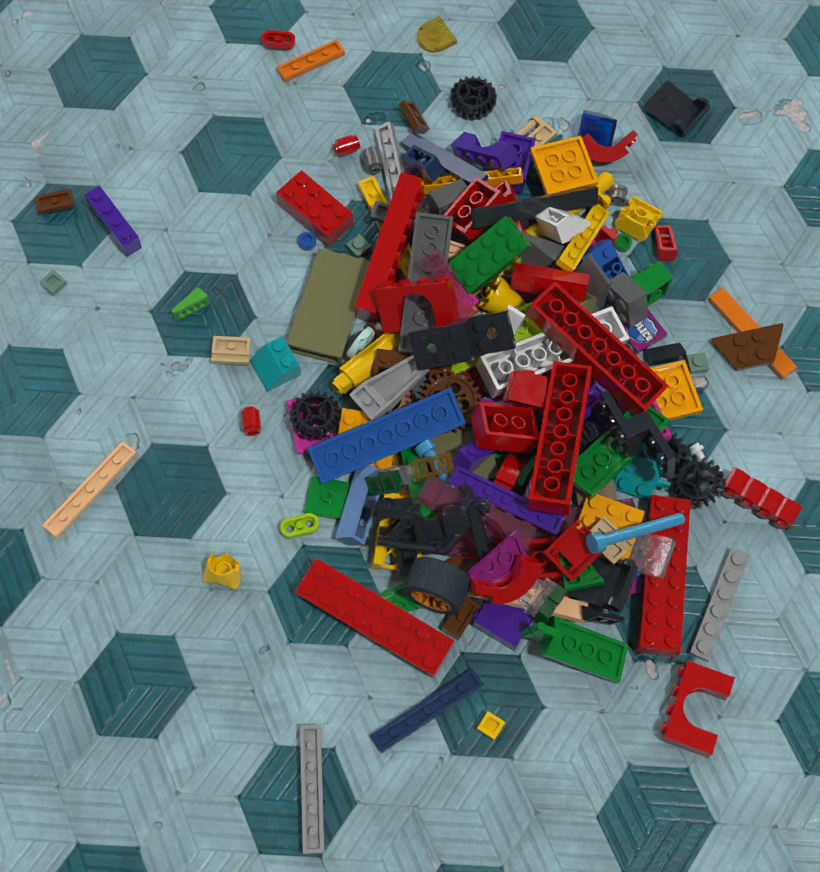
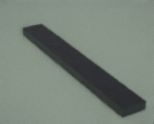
(533, 206)

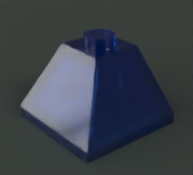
(598, 126)

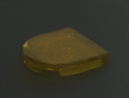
(435, 36)

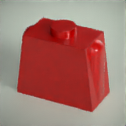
(526, 389)

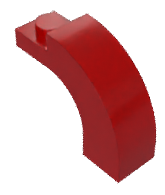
(608, 154)
(510, 471)
(513, 586)

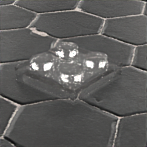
(652, 554)

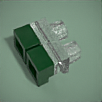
(389, 479)
(545, 600)

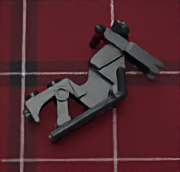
(434, 535)

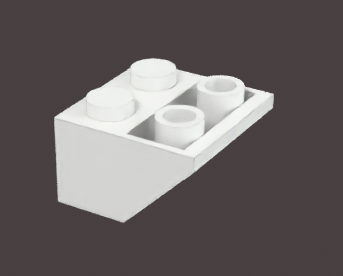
(560, 224)

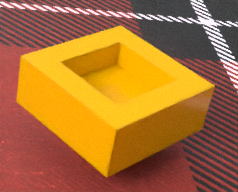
(490, 725)

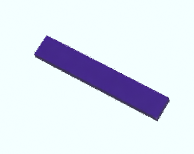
(506, 500)

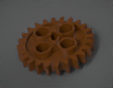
(466, 388)

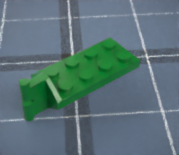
(580, 648)

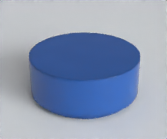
(307, 241)

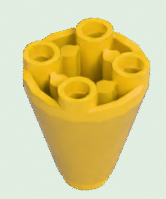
(500, 296)

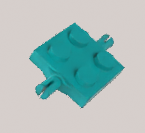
(640, 478)

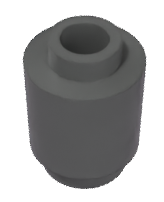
(372, 160)

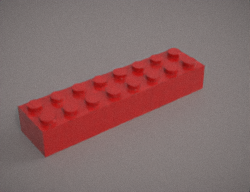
(390, 244)
(595, 346)
(560, 438)
(663, 599)
(375, 617)

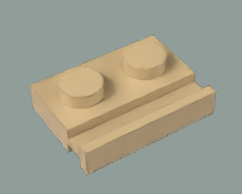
(231, 350)
(615, 551)

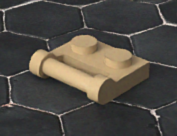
(543, 133)

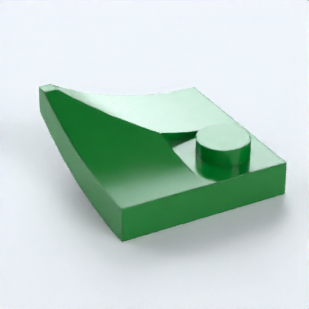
(525, 476)

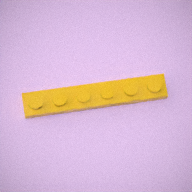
(579, 243)

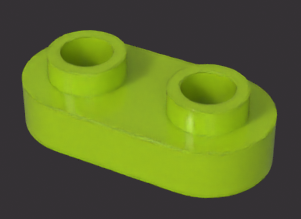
(299, 524)

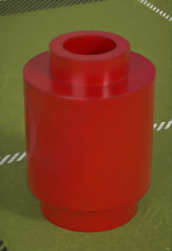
(346, 145)
(251, 421)

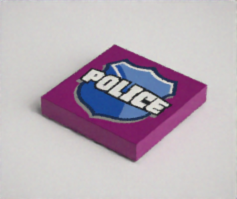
(645, 333)

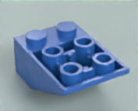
(606, 257)

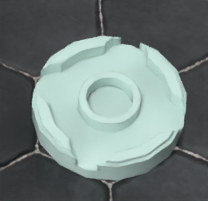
(360, 342)

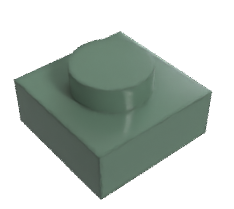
(358, 246)
(53, 282)
(697, 363)

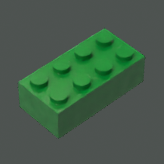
(490, 255)

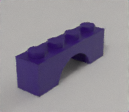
(496, 156)
(118, 226)
(471, 457)

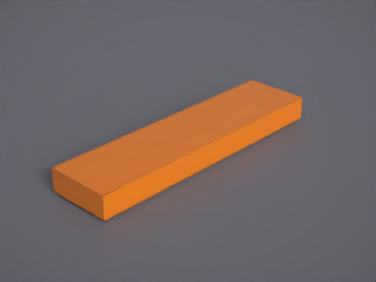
(310, 60)

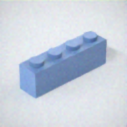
(358, 510)

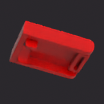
(574, 548)

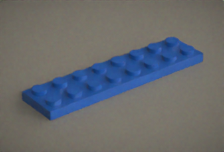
(386, 435)

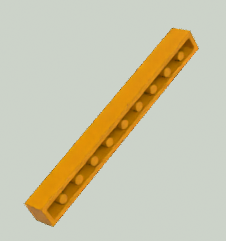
(495, 177)

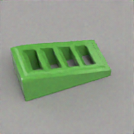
(191, 304)

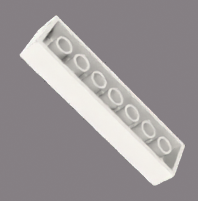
(536, 354)

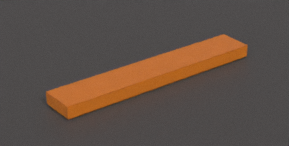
(742, 322)

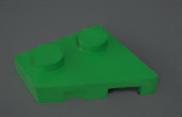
(586, 579)

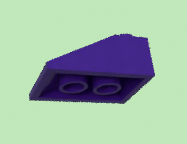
(522, 148)

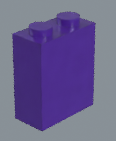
(502, 623)

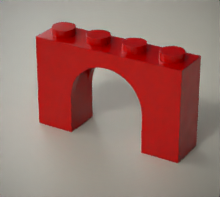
(438, 291)
(678, 729)

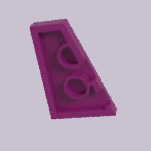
(499, 561)

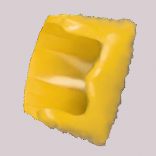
(223, 571)

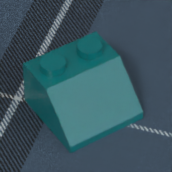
(275, 364)

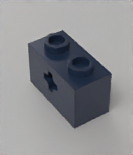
(423, 163)

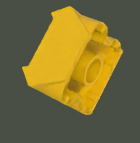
(638, 218)

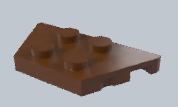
(750, 347)

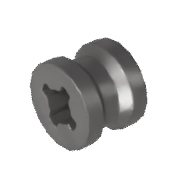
(618, 195)

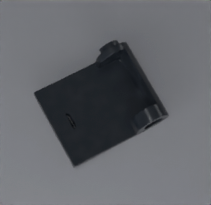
(677, 109)
(616, 587)

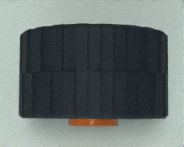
(437, 585)

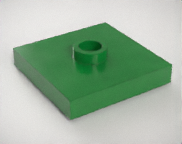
(327, 499)

